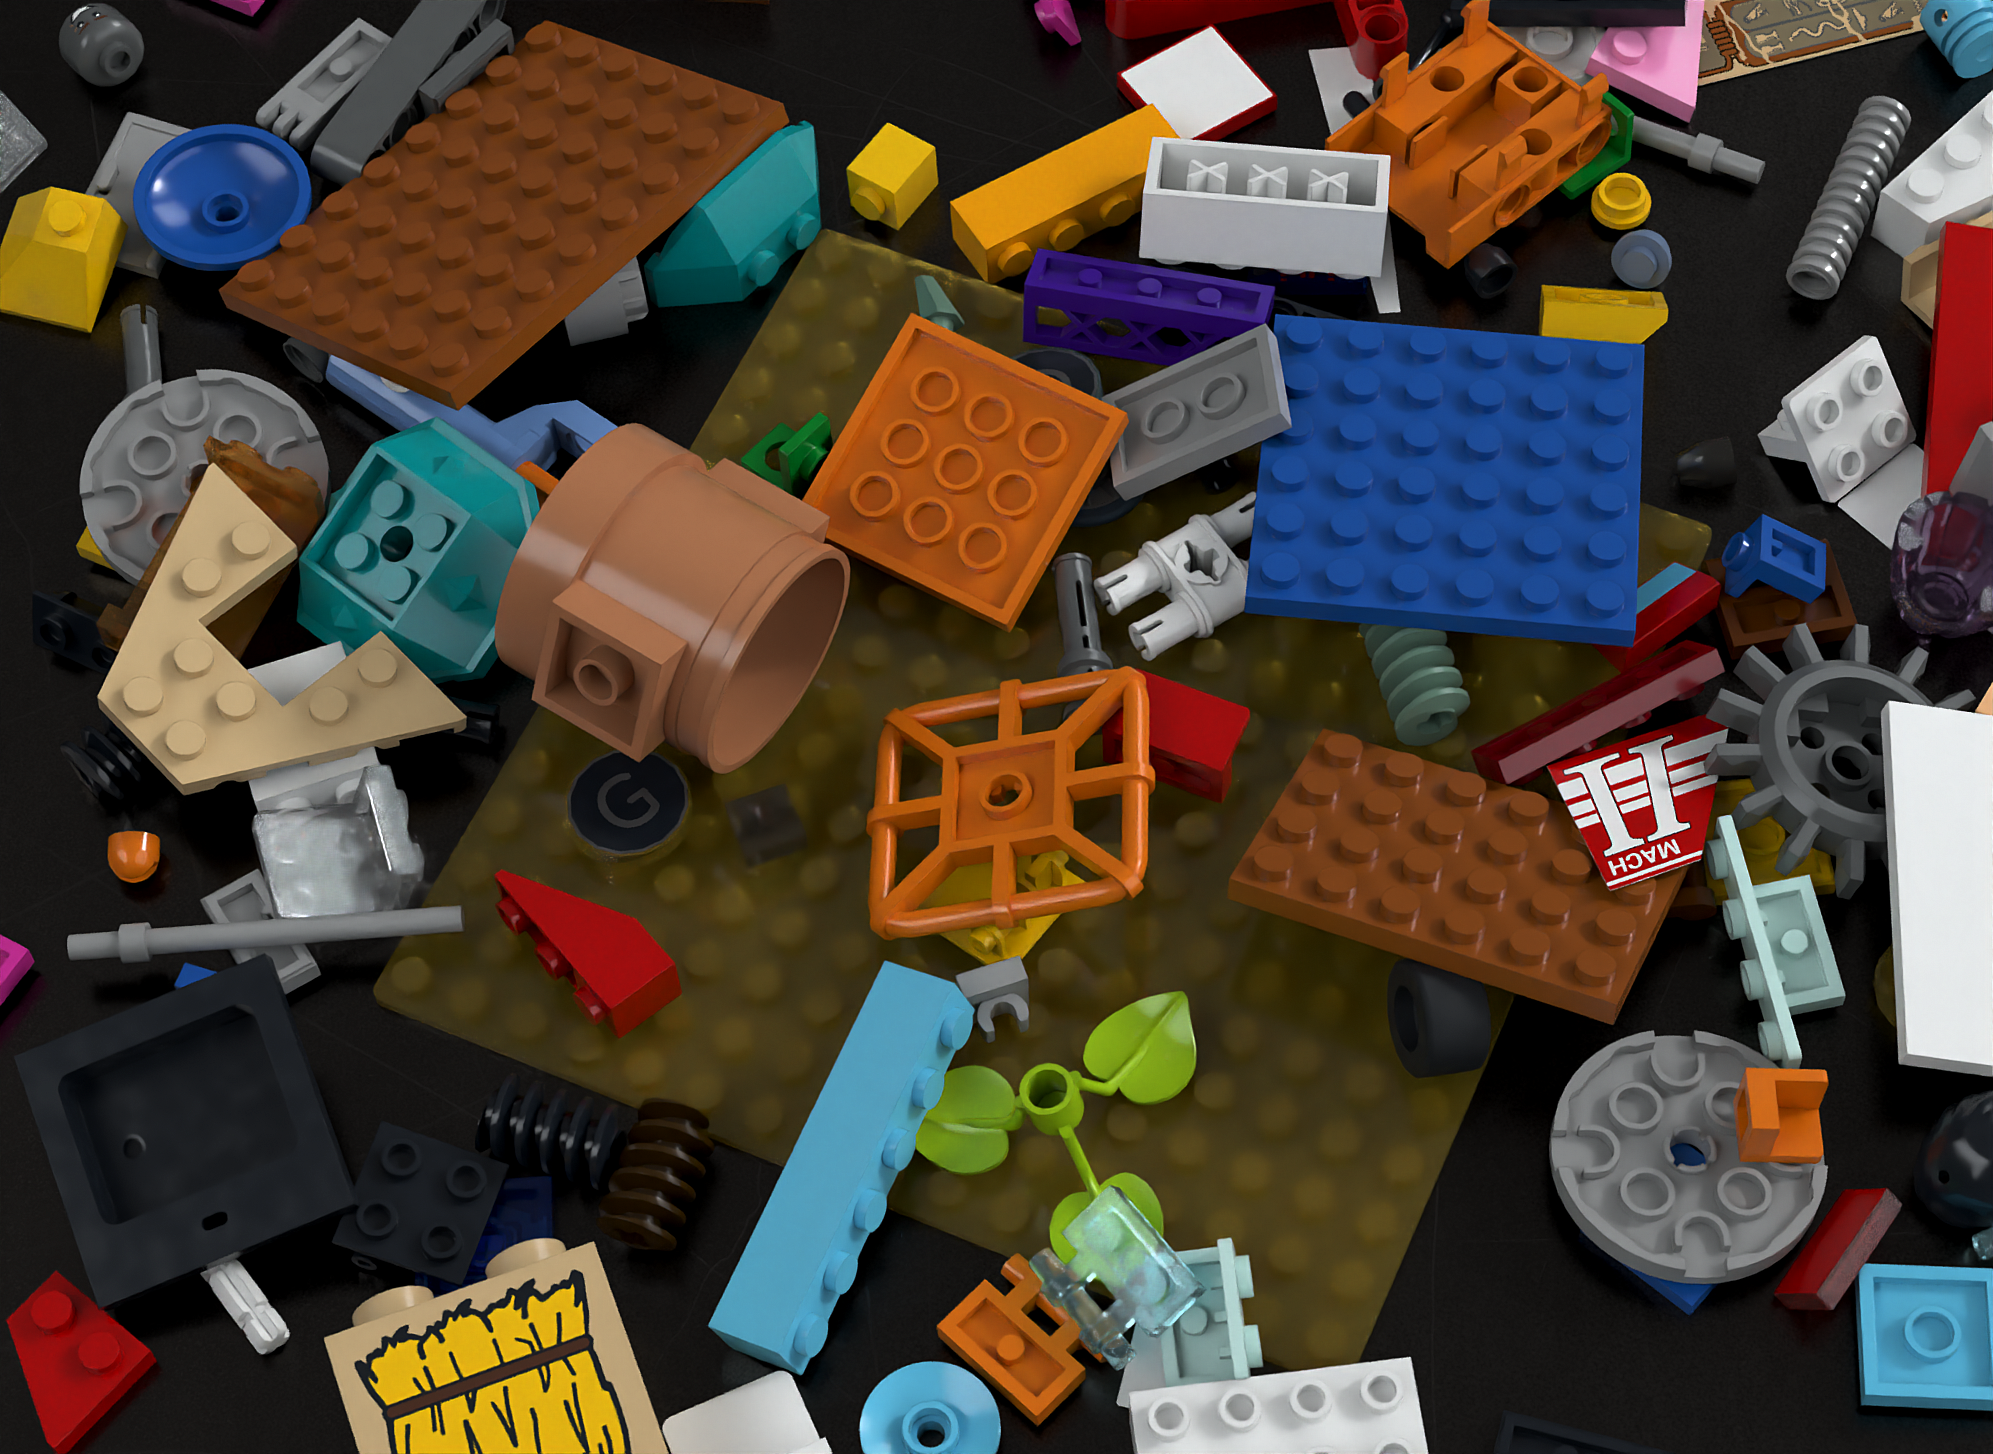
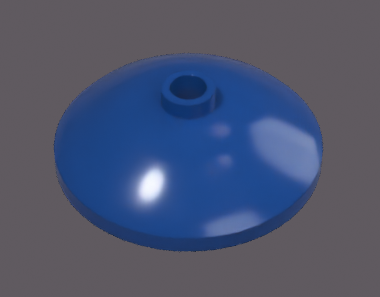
(215, 178)

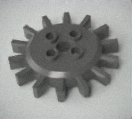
(1838, 710)

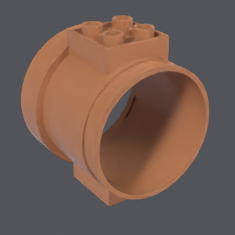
(671, 601)

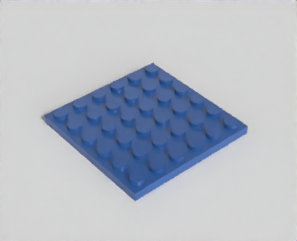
(1452, 482)

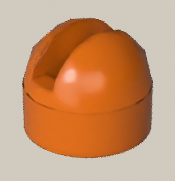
(133, 855)

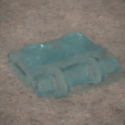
(1131, 1262)

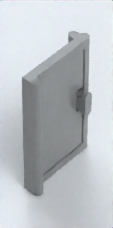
(117, 174)

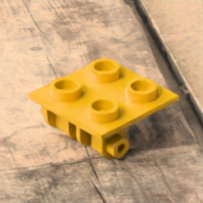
(975, 883)

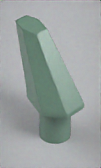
(935, 304)

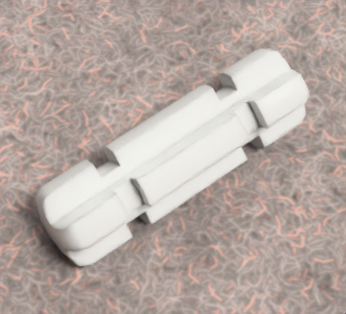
(247, 1306)

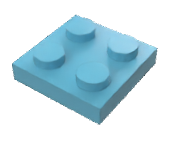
(1925, 1336)

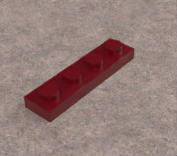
(1616, 703)

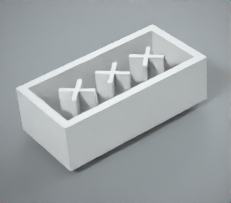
(1265, 207)
(1296, 1412)

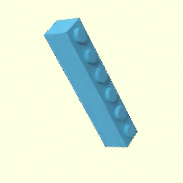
(843, 1168)

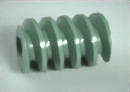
(1416, 681)

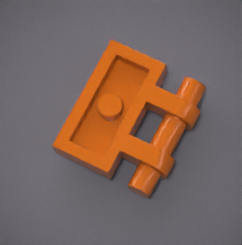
(1011, 1349)

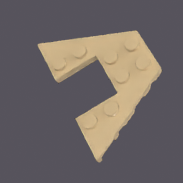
(196, 703)

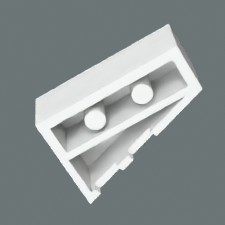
(1942, 185)

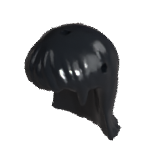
(1963, 1147)

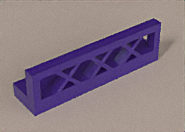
(1143, 300)

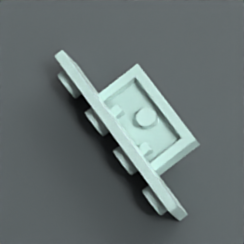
(1784, 945)

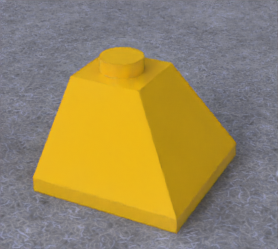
(59, 257)
(1600, 314)

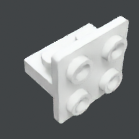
(1842, 420)

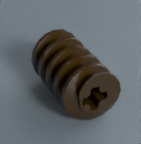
(653, 1175)

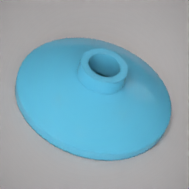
(926, 1399)

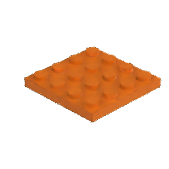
(962, 471)

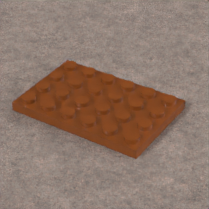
(1451, 876)

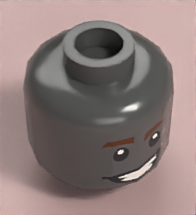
(97, 41)

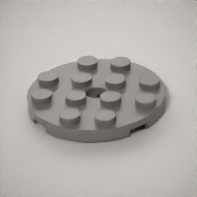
(153, 450)
(1622, 1180)

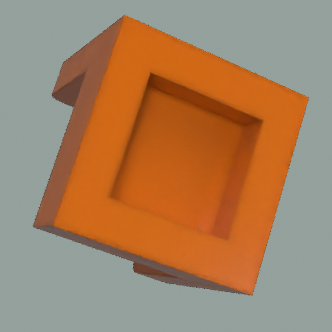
(1780, 1115)

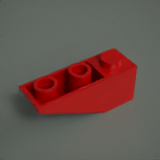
(602, 953)

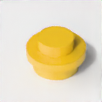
(1621, 201)

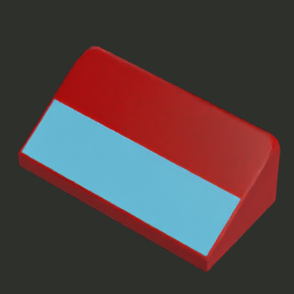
(1665, 609)

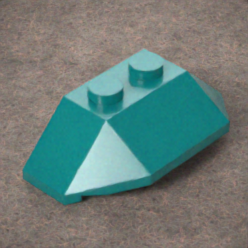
(742, 226)

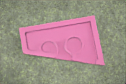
(1654, 62)

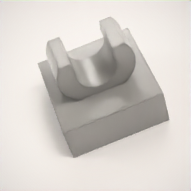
(997, 991)

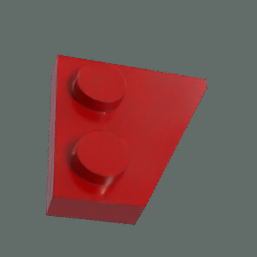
(73, 1359)

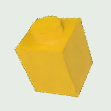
(892, 176)

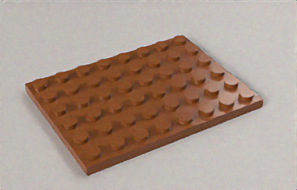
(503, 211)

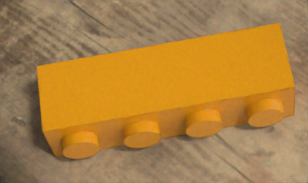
(1058, 197)

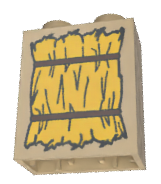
(499, 1365)

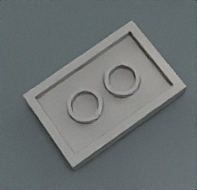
(1199, 411)

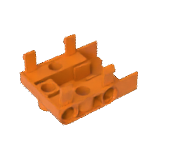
(1476, 134)

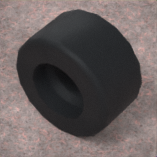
(1437, 1019)

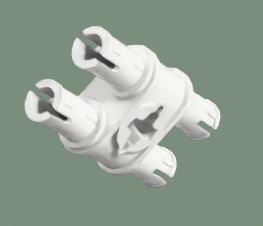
(1195, 573)

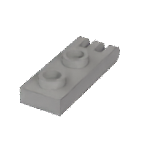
(321, 88)

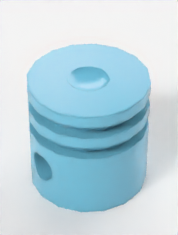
(1964, 36)

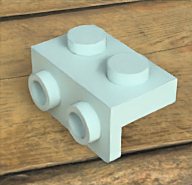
(1211, 1335)

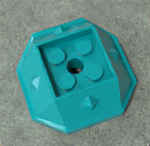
(465, 528)

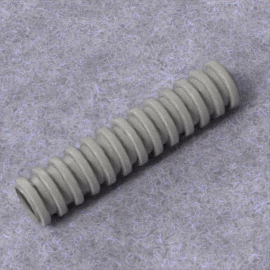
(1848, 198)

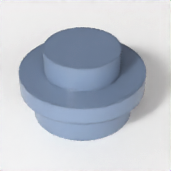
(1641, 259)

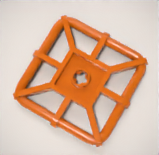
(1037, 822)

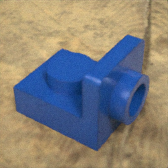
(1776, 557)

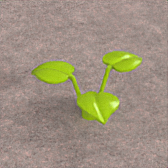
(1139, 1049)

